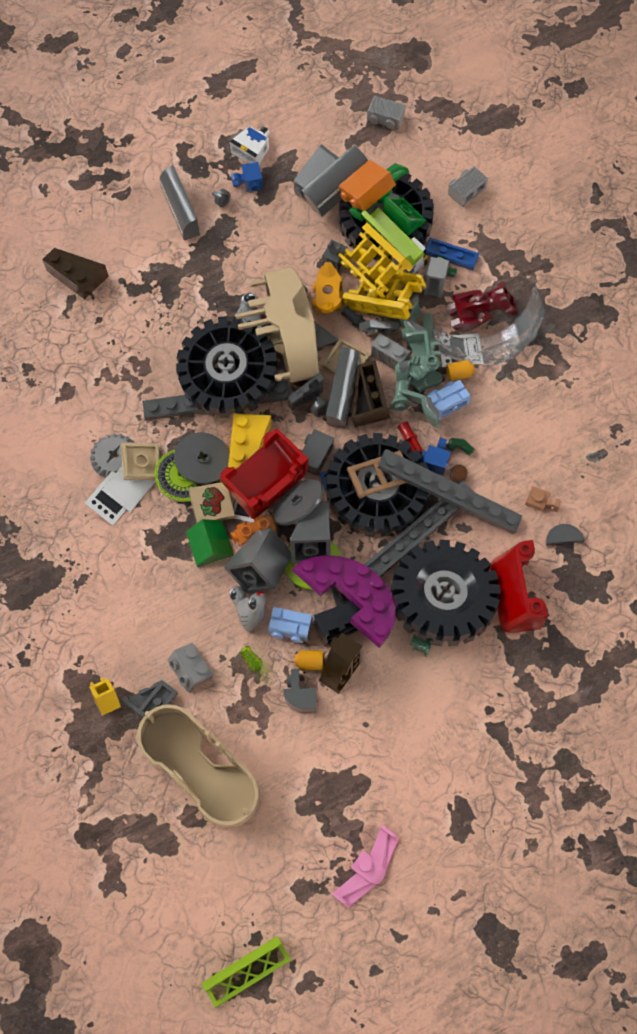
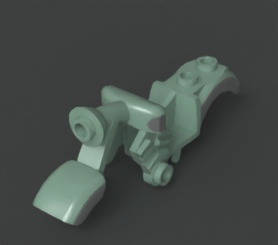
(421, 368)

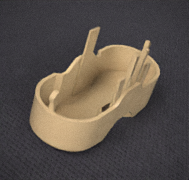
(292, 323)
(173, 743)

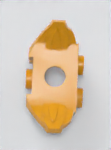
(329, 277)

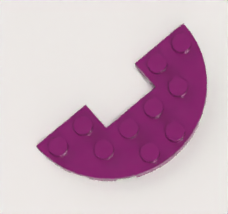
(357, 584)

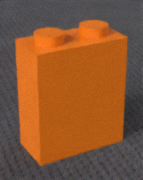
(366, 185)

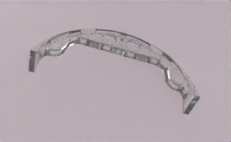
(498, 347)

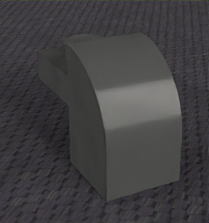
(299, 699)

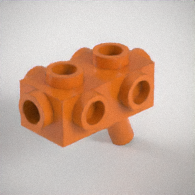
(245, 531)

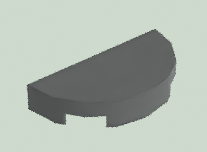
(564, 535)

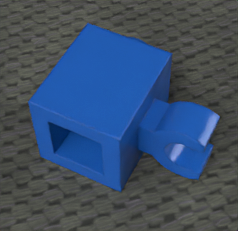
(250, 176)
(436, 457)

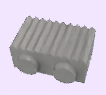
(386, 113)
(467, 186)
(388, 351)

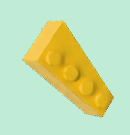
(247, 436)

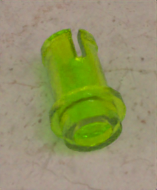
(251, 659)

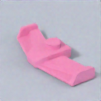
(368, 868)

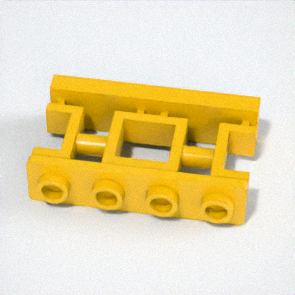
(364, 254)
(388, 306)

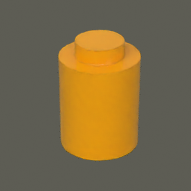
(459, 370)
(309, 660)

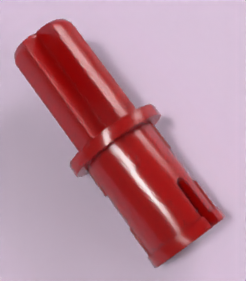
(409, 436)

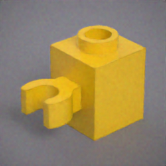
(104, 696)

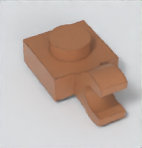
(540, 499)

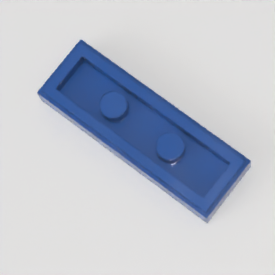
(456, 255)

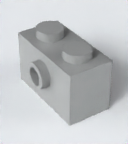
(436, 277)

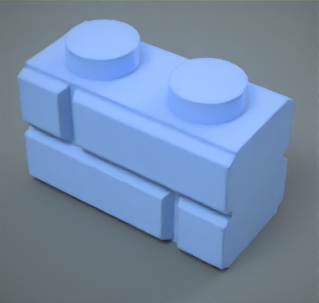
(450, 398)
(290, 625)

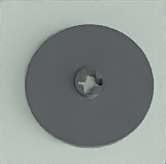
(195, 469)
(298, 502)

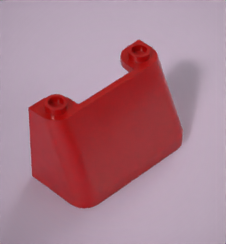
(266, 474)
(515, 609)

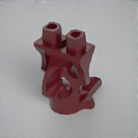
(468, 311)

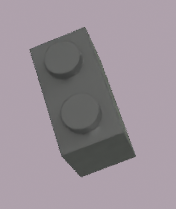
(317, 449)

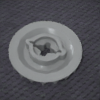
(101, 452)

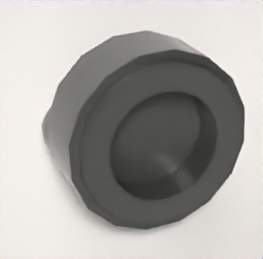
(222, 197)
(319, 406)

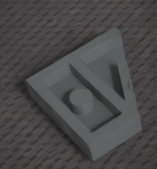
(150, 698)

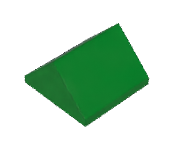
(403, 214)
(209, 541)

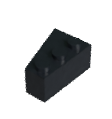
(335, 621)

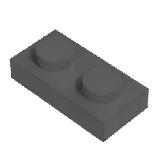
(375, 327)

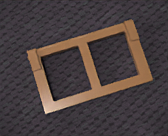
(384, 485)

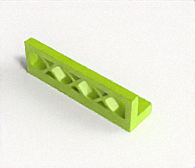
(393, 235)
(242, 963)

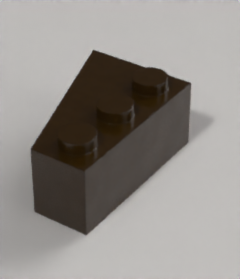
(75, 271)
(369, 397)
(341, 662)

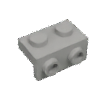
(189, 666)

